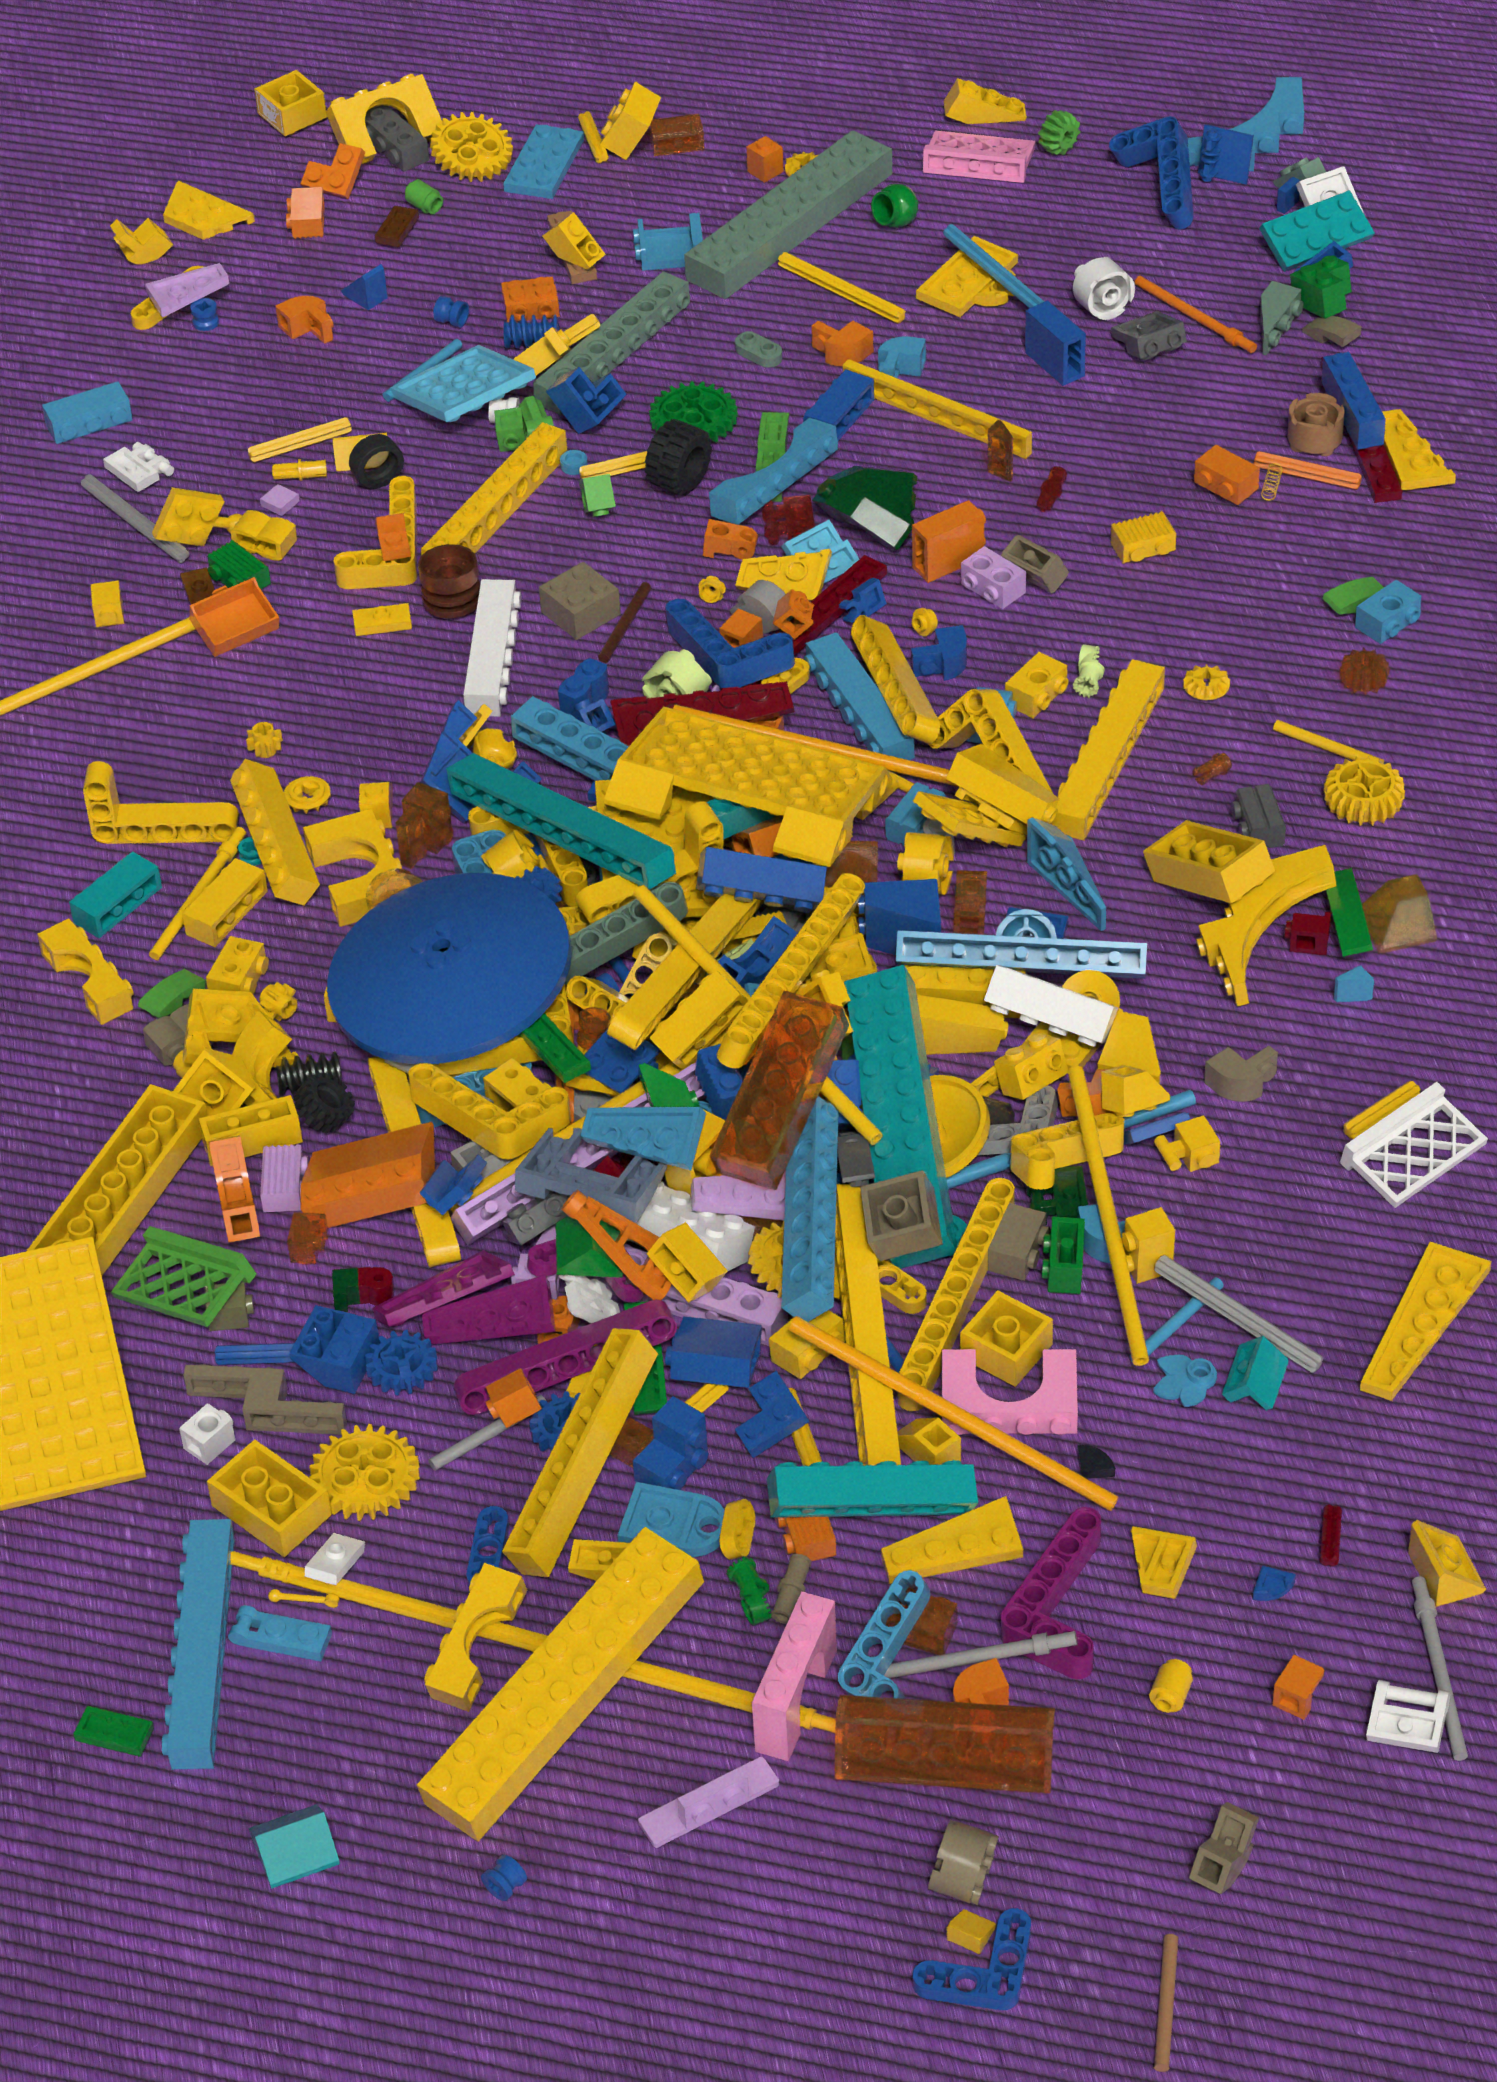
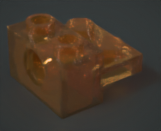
(423, 824)

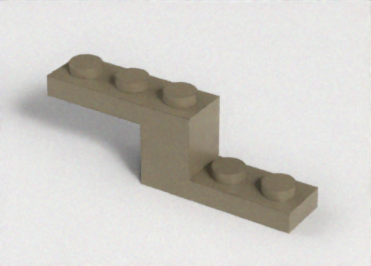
(265, 1399)

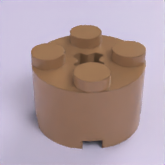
(1315, 424)

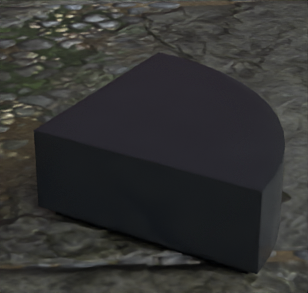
(1094, 1462)

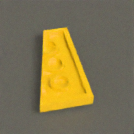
(961, 1543)

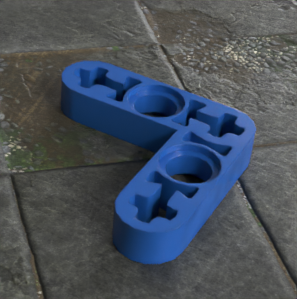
(987, 1980)

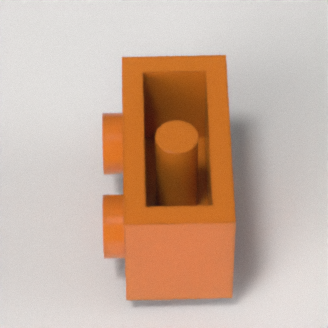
(1226, 474)

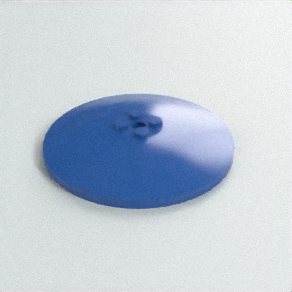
(435, 1006)

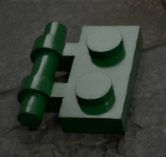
(1067, 1192)

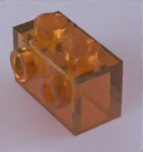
(934, 1626)

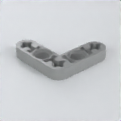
(1032, 1110)

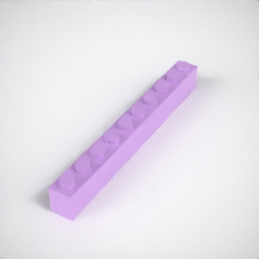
(490, 1208)

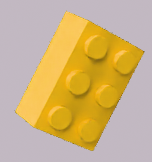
(269, 1498)

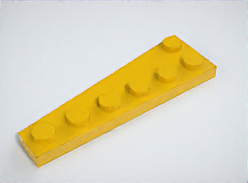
(1429, 1305)

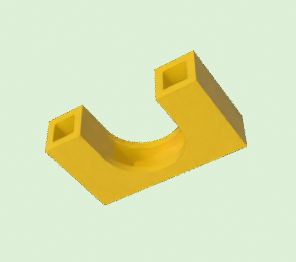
(408, 96)
(347, 838)

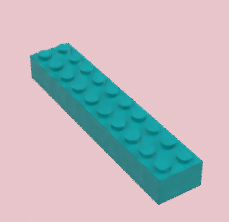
(899, 1091)

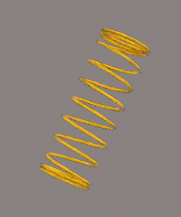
(1271, 488)

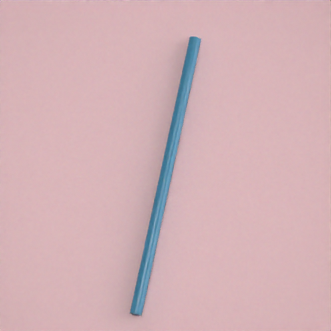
(1002, 1162)

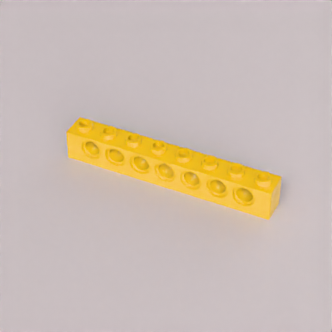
(503, 490)

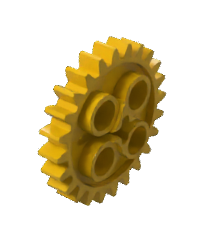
(471, 146)
(767, 1259)
(366, 1471)

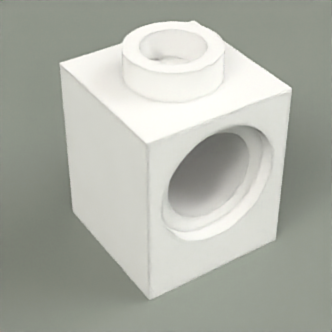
(207, 1433)

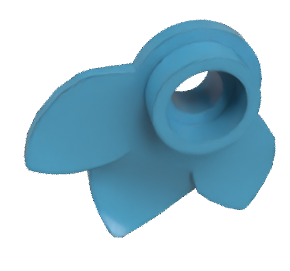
(1183, 1379)

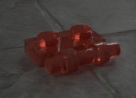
(797, 515)

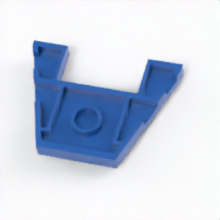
(450, 751)

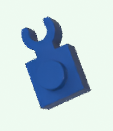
(866, 600)

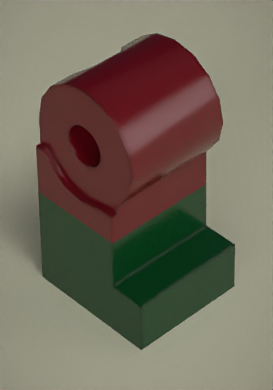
(361, 1286)

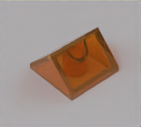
(858, 859)

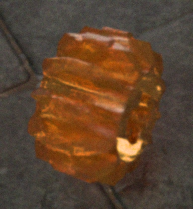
(1364, 671)

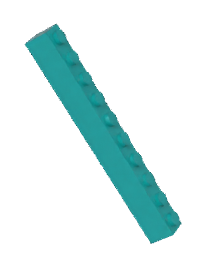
(562, 821)

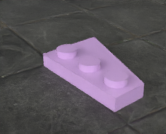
(185, 288)

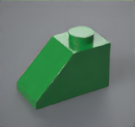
(665, 1089)

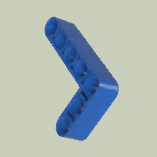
(1170, 144)
(718, 658)

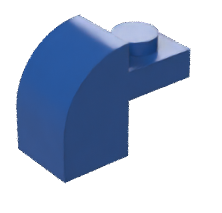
(945, 657)

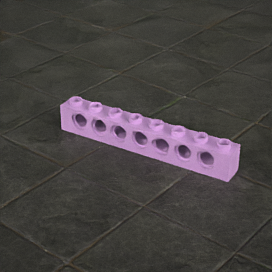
(726, 1302)

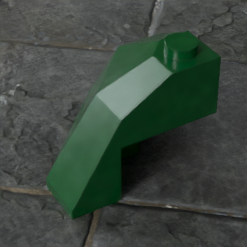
(872, 499)

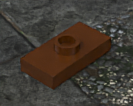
(396, 226)
(197, 584)

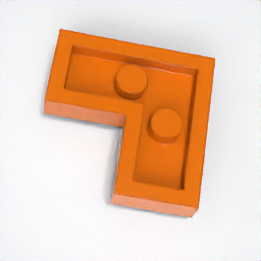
(338, 177)

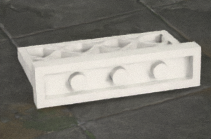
(1392, 1130)

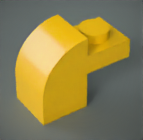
(143, 244)

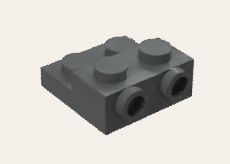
(1150, 334)
(533, 1218)

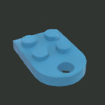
(673, 1516)

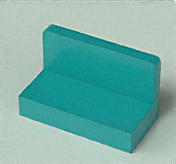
(1256, 1372)

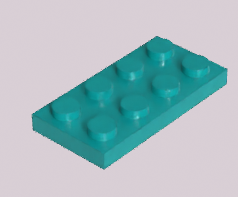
(1309, 230)

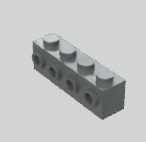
(396, 138)

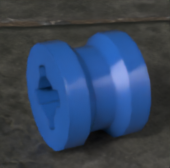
(204, 314)
(504, 1877)

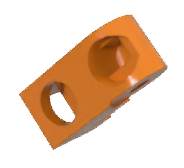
(729, 540)

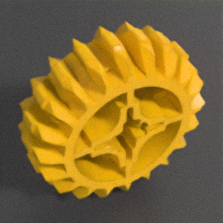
(1364, 791)

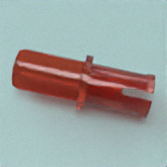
(1051, 488)

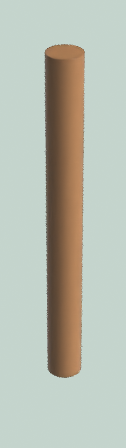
(1166, 2003)

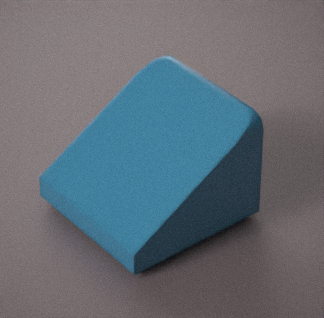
(1354, 986)

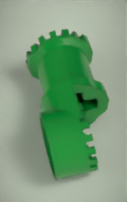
(751, 1589)

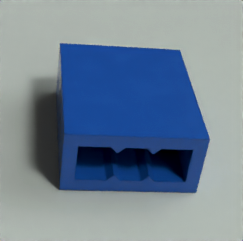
(1055, 343)
(714, 1352)

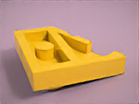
(1162, 1560)

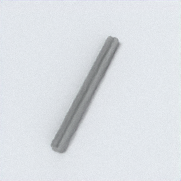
(132, 516)
(1238, 1313)

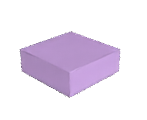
(279, 500)

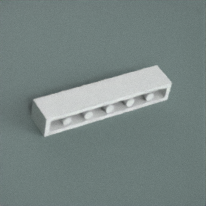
(491, 646)

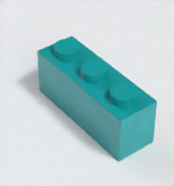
(115, 894)

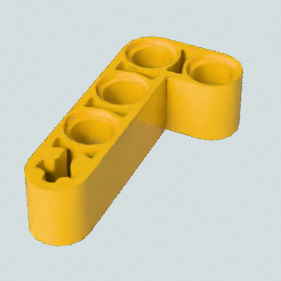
(1043, 1150)

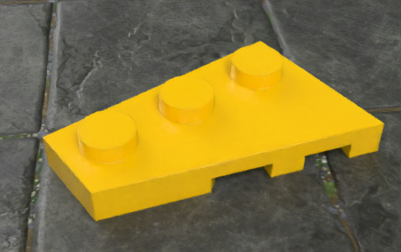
(796, 572)

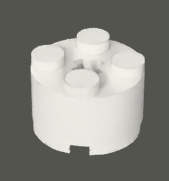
(1103, 288)

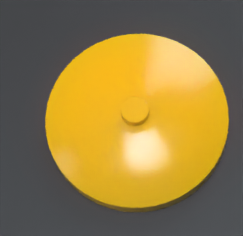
(961, 1121)

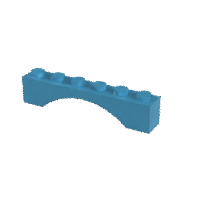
(742, 496)

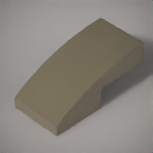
(1333, 328)

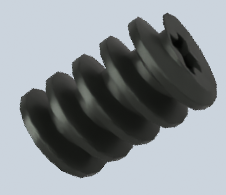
(296, 1074)

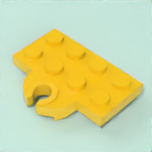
(964, 283)

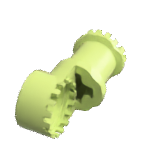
(1089, 671)

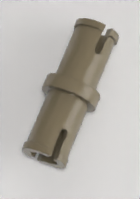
(791, 1587)

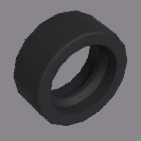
(365, 450)

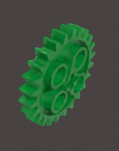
(696, 406)

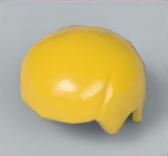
(493, 747)

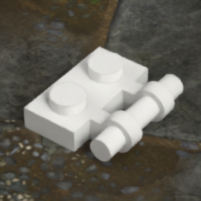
(138, 467)
(589, 1298)

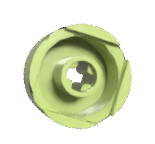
(676, 674)

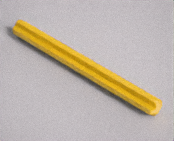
(841, 287)

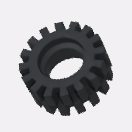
(324, 1102)

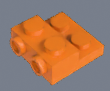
(530, 298)

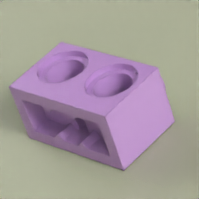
(993, 577)

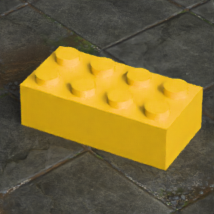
(1209, 861)

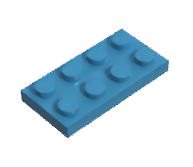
(544, 161)

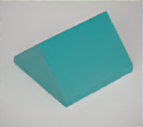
(294, 1845)

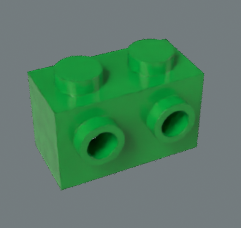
(1066, 1255)

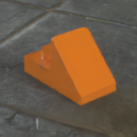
(392, 537)

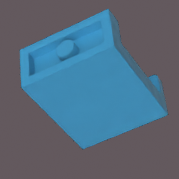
(666, 246)

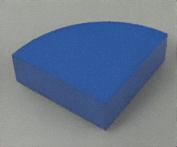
(1273, 1584)

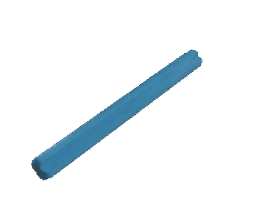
(991, 266)

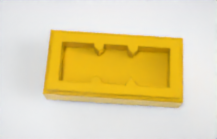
(382, 619)

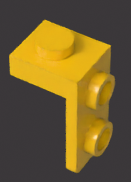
(545, 351)

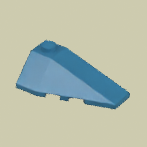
(1061, 865)

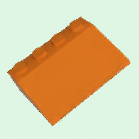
(369, 1175)

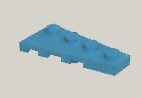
(652, 1133)

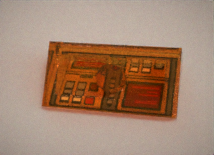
(1000, 451)

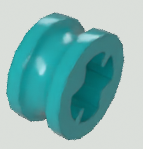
(248, 852)

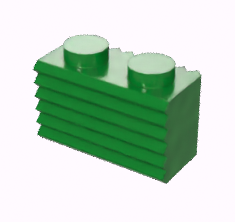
(235, 565)

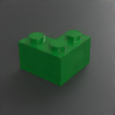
(1323, 286)

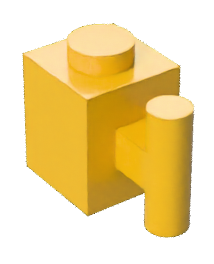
(1193, 1143)

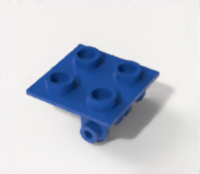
(1225, 154)
(618, 1064)

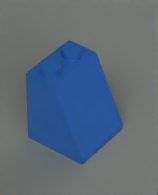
(895, 907)

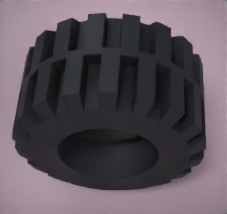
(678, 457)

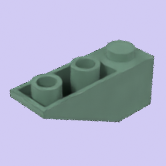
(1277, 310)

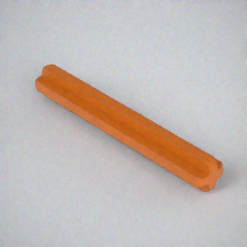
(1309, 470)

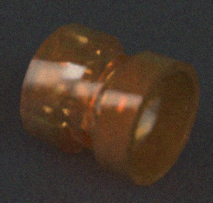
(593, 1024)

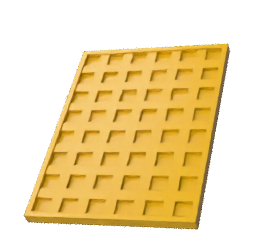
(60, 1379)

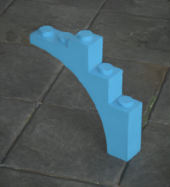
(1280, 116)

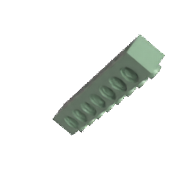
(619, 334)

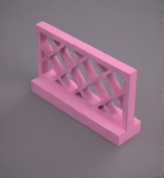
(976, 163)

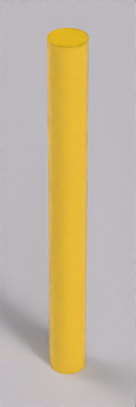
(1321, 742)

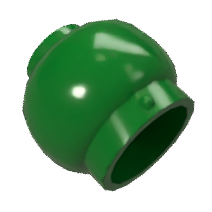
(895, 206)

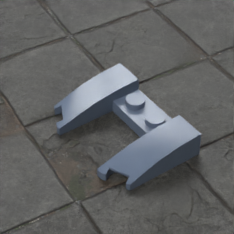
(548, 1170)

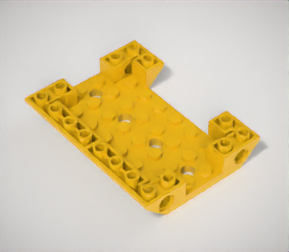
(804, 784)

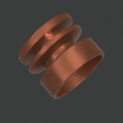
(449, 581)

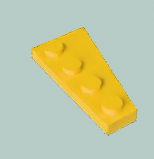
(1411, 455)

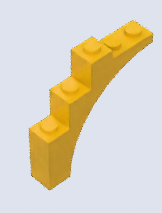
(1232, 939)

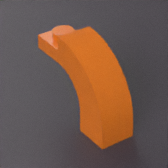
(234, 1189)

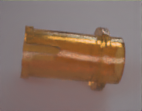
(1217, 765)

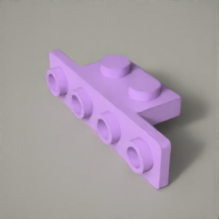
(708, 1802)

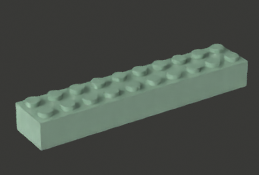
(788, 214)

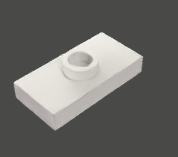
(334, 1559)

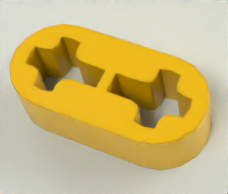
(737, 1529)

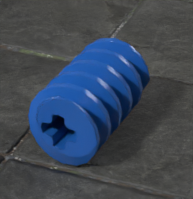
(526, 331)

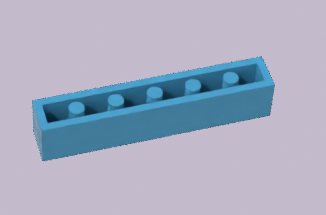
(856, 697)

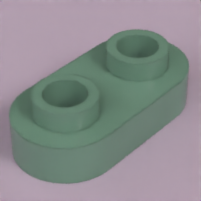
(758, 349)

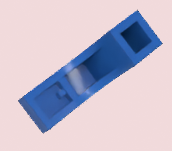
(762, 955)

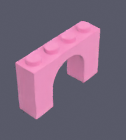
(1048, 1411)
(803, 1648)

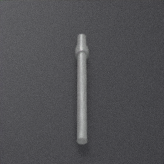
(1426, 1613)
(1039, 1644)

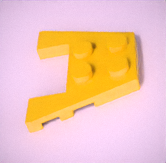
(220, 1017)

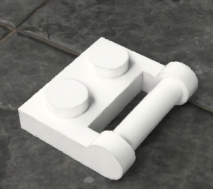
(1407, 1726)

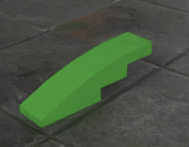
(772, 441)

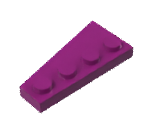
(455, 1282)
(499, 1313)

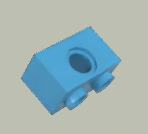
(1388, 611)

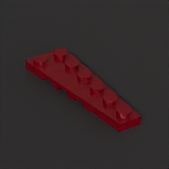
(746, 703)

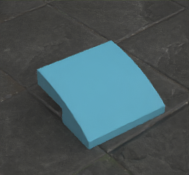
(824, 537)

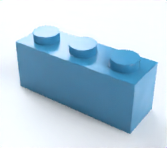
(87, 412)

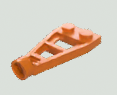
(590, 1213)

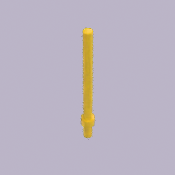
(225, 854)

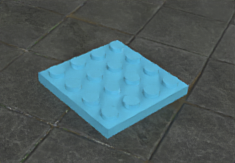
(463, 383)

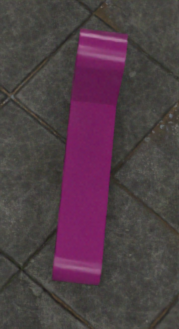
(1046, 1587)

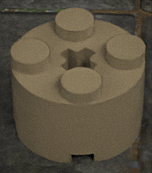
(963, 1862)

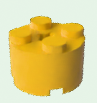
(513, 856)
(927, 858)

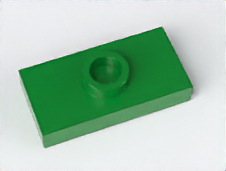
(113, 1731)

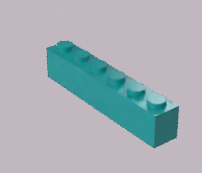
(871, 1489)

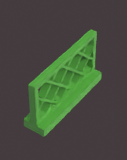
(194, 1257)

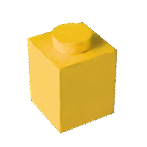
(107, 603)

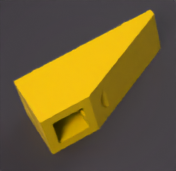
(979, 105)

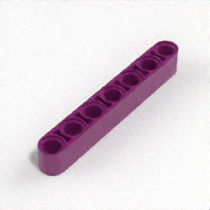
(576, 1344)

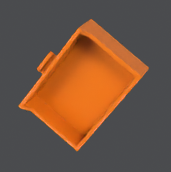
(233, 616)

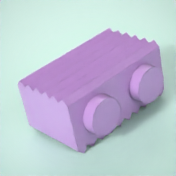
(282, 1178)

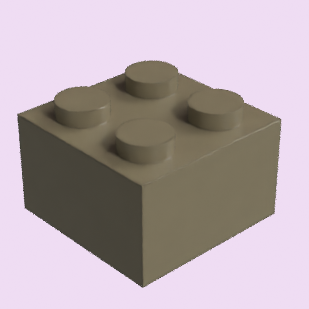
(579, 600)
(901, 1215)

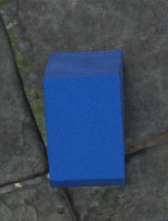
(368, 289)

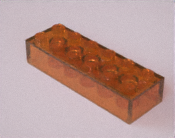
(779, 1090)
(944, 1743)

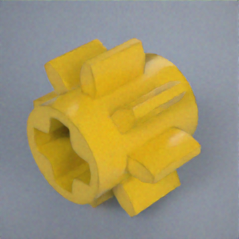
(264, 739)
(278, 1001)

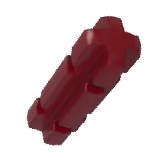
(1331, 1535)

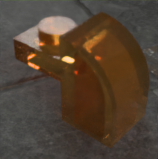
(970, 902)

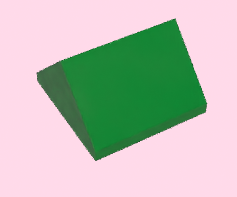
(580, 1254)

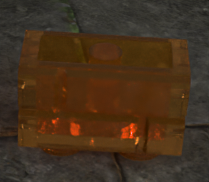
(676, 135)

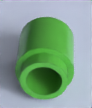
(423, 197)

